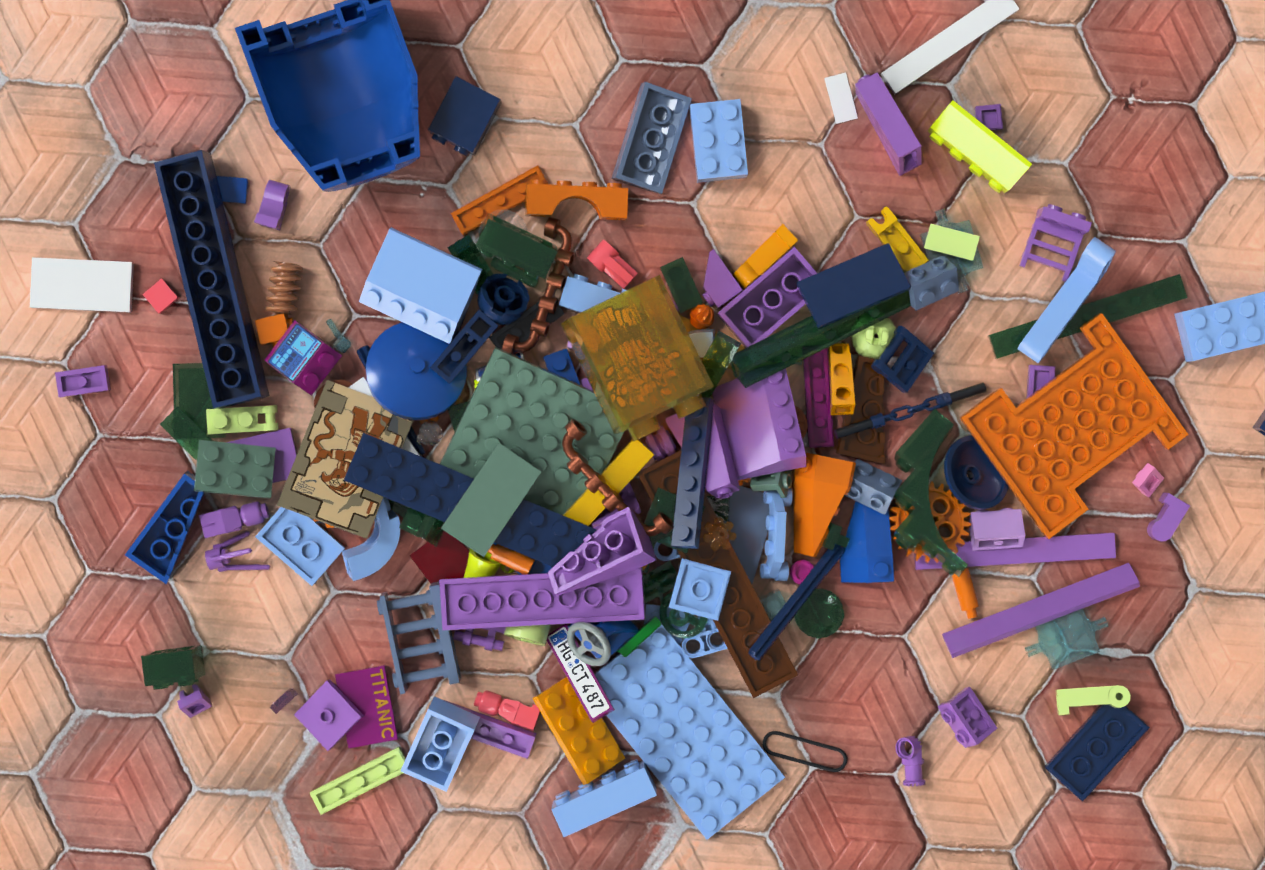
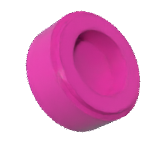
(800, 570)

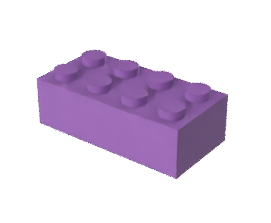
(768, 300)

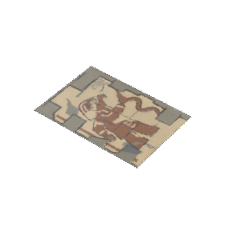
(318, 473)

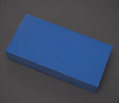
(233, 189)

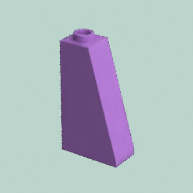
(889, 123)
(721, 472)

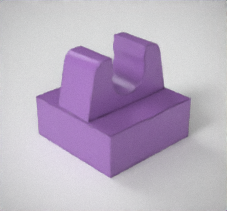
(193, 703)

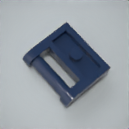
(909, 363)

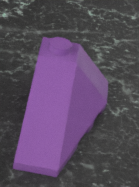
(609, 552)

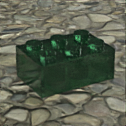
(515, 247)

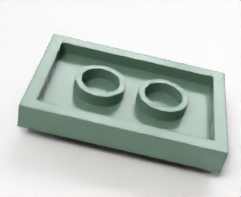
(234, 469)

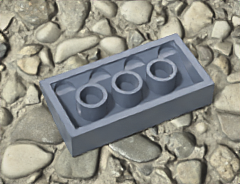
(651, 138)

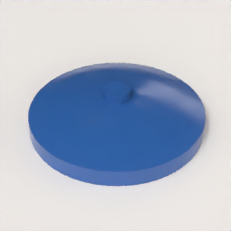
(402, 376)

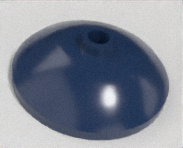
(983, 485)

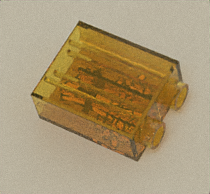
(638, 358)

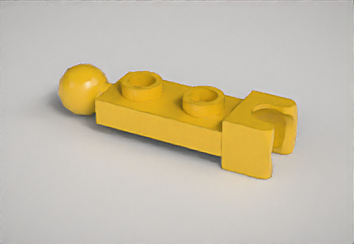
(901, 243)

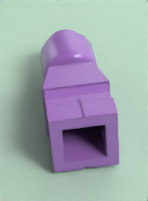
(233, 518)

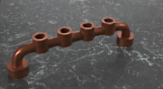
(547, 302)
(596, 482)

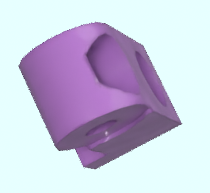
(273, 205)
(1168, 518)

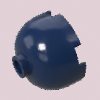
(503, 299)

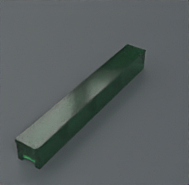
(806, 339)

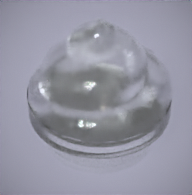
(429, 433)

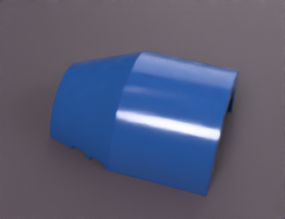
(339, 91)

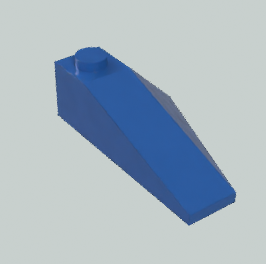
(869, 550)

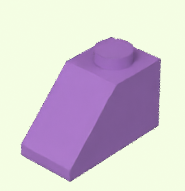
(718, 282)

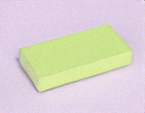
(951, 242)

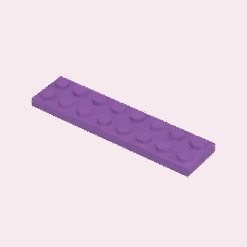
(532, 601)

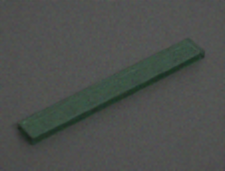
(1112, 307)

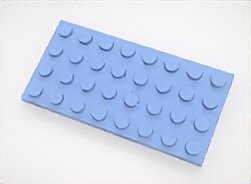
(686, 732)

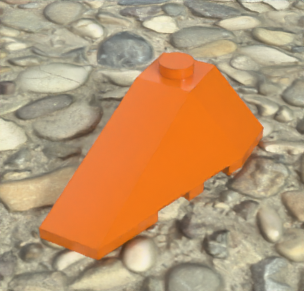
(816, 499)

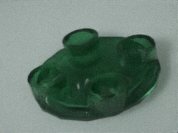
(820, 614)

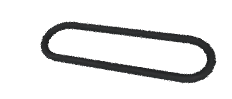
(803, 761)

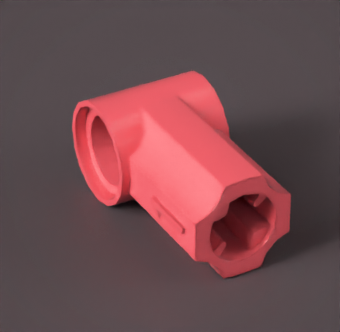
(607, 260)

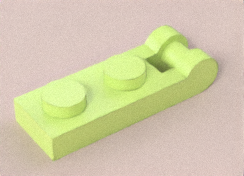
(241, 419)

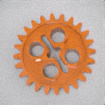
(952, 519)

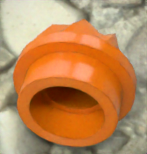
(702, 316)

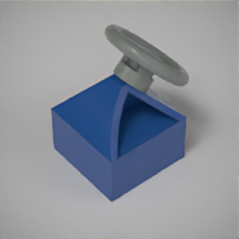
(599, 638)

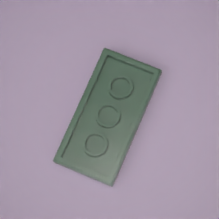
(491, 500)

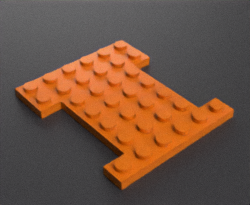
(1071, 427)

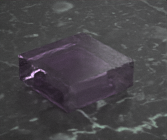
(283, 700)

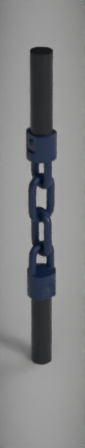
(942, 400)

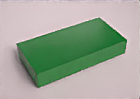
(643, 633)

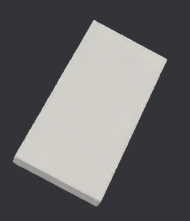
(81, 284)

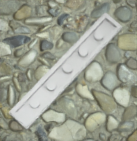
(947, 43)

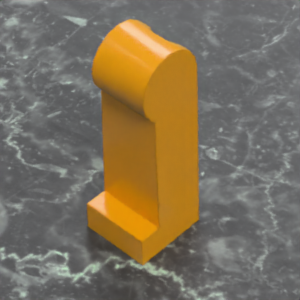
(765, 256)
(841, 380)

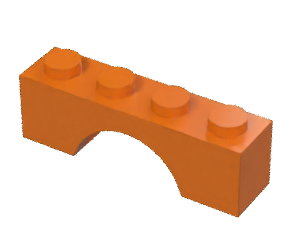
(608, 201)

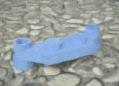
(774, 547)

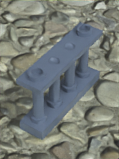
(444, 645)

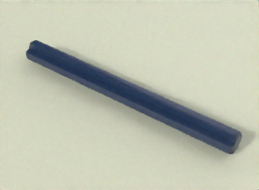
(795, 602)

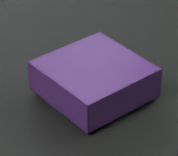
(990, 116)

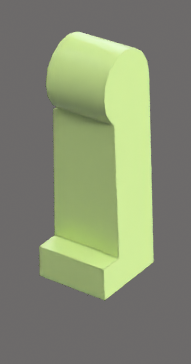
(1116, 696)

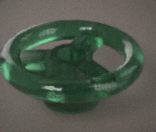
(674, 618)

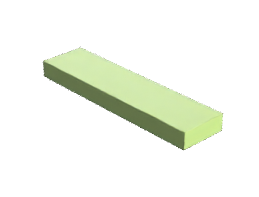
(358, 781)

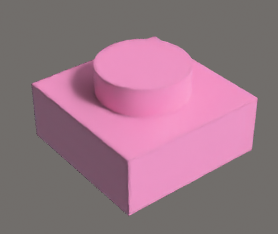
(1148, 480)

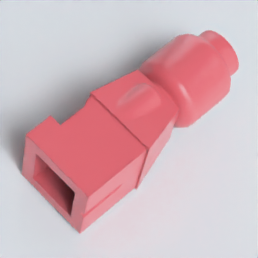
(510, 710)

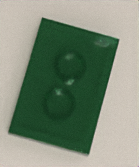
(192, 393)

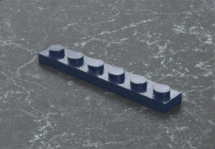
(692, 477)

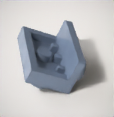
(932, 282)
(873, 487)

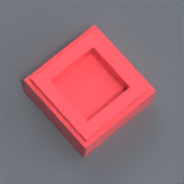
(161, 296)

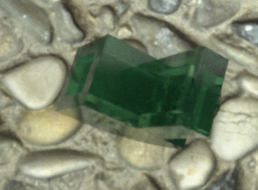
(468, 252)

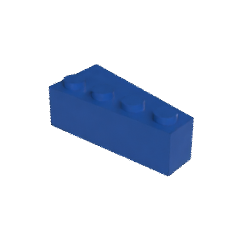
(166, 532)

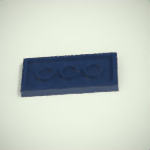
(853, 285)
(1096, 748)

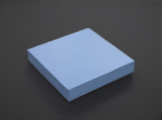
(699, 589)

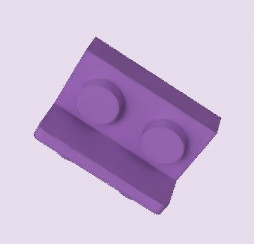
(967, 718)

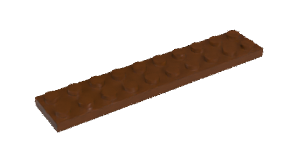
(742, 613)

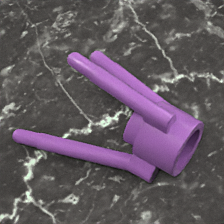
(221, 557)

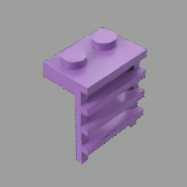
(1060, 225)

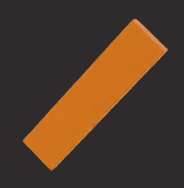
(503, 197)

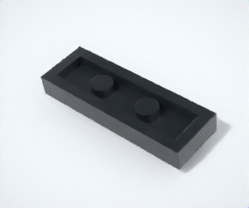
(522, 326)

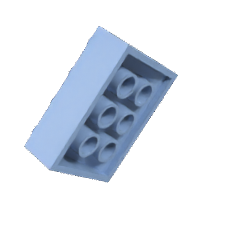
(420, 285)

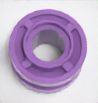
(661, 444)

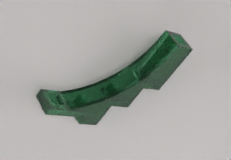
(919, 527)

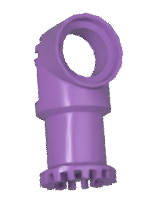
(912, 762)

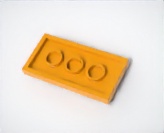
(585, 743)

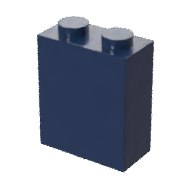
(464, 117)

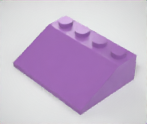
(761, 426)

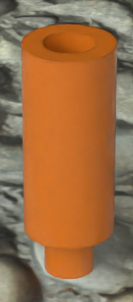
(511, 558)
(966, 593)

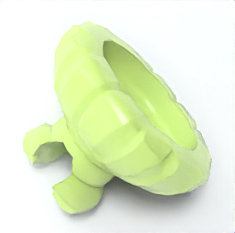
(872, 347)

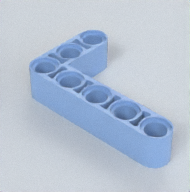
(1071, 296)

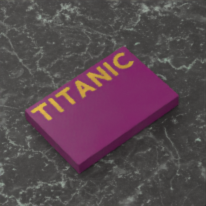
(371, 695)

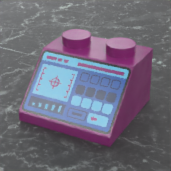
(303, 357)

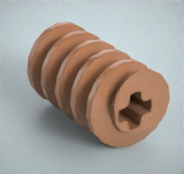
(284, 287)

